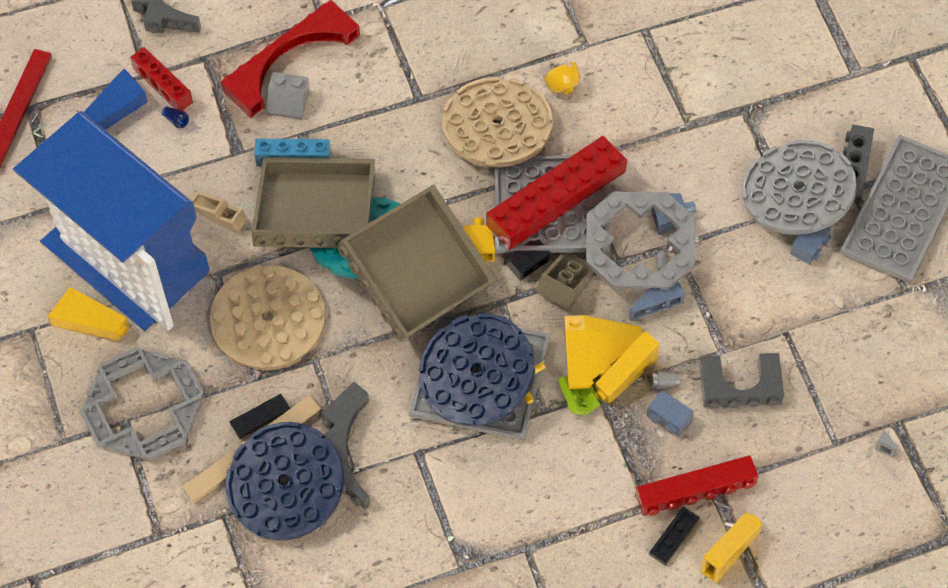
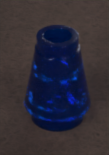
(175, 116)

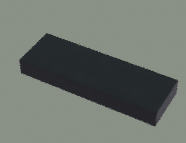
(259, 416)
(674, 536)

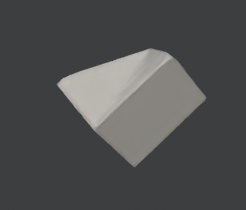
(886, 445)

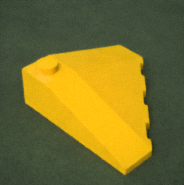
(593, 346)

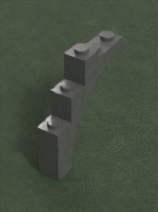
(161, 16)
(339, 419)

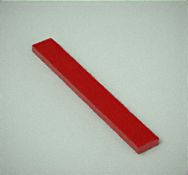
(22, 98)

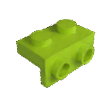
(579, 400)

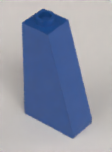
(117, 100)

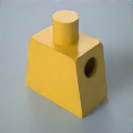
(481, 238)

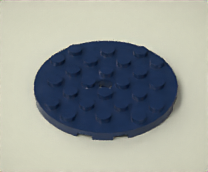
(484, 396)
(304, 502)

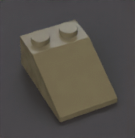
(565, 280)

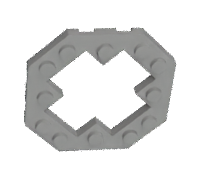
(640, 277)
(127, 440)

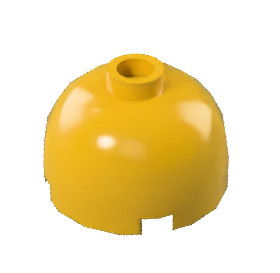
(563, 78)

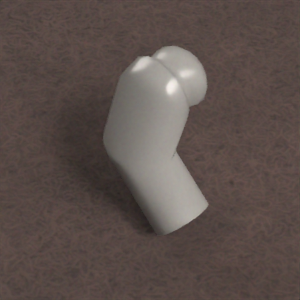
(661, 259)

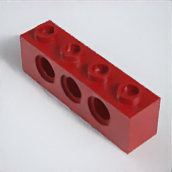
(161, 79)

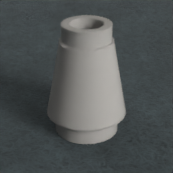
(663, 380)

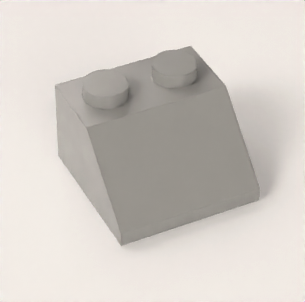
(287, 95)

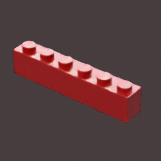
(696, 485)

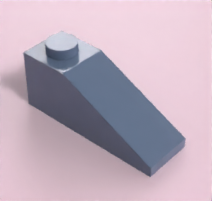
(657, 300)

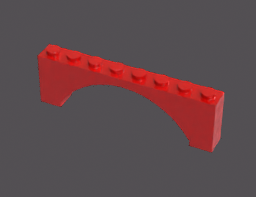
(324, 24)

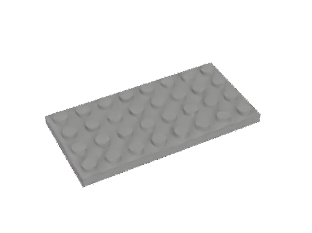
(901, 210)

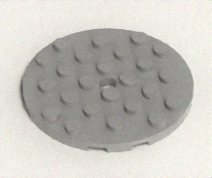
(823, 200)

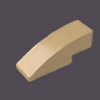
(218, 211)

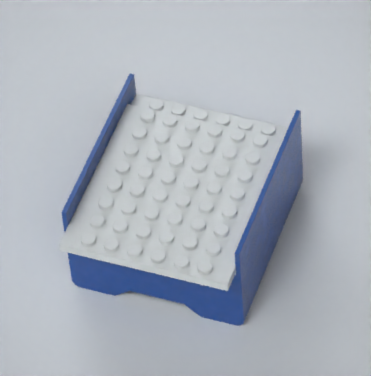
(116, 221)

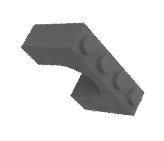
(718, 393)

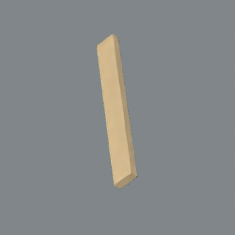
(217, 473)

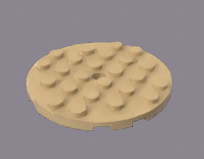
(474, 135)
(271, 344)

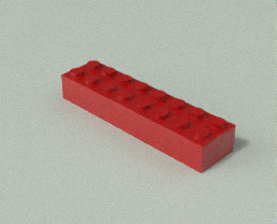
(556, 192)

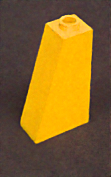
(85, 315)
(628, 368)
(730, 547)

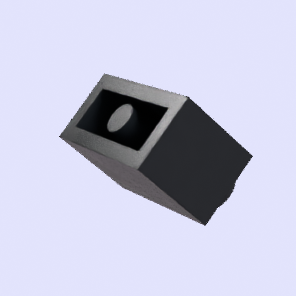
(526, 262)

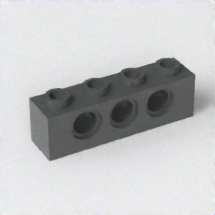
(861, 137)

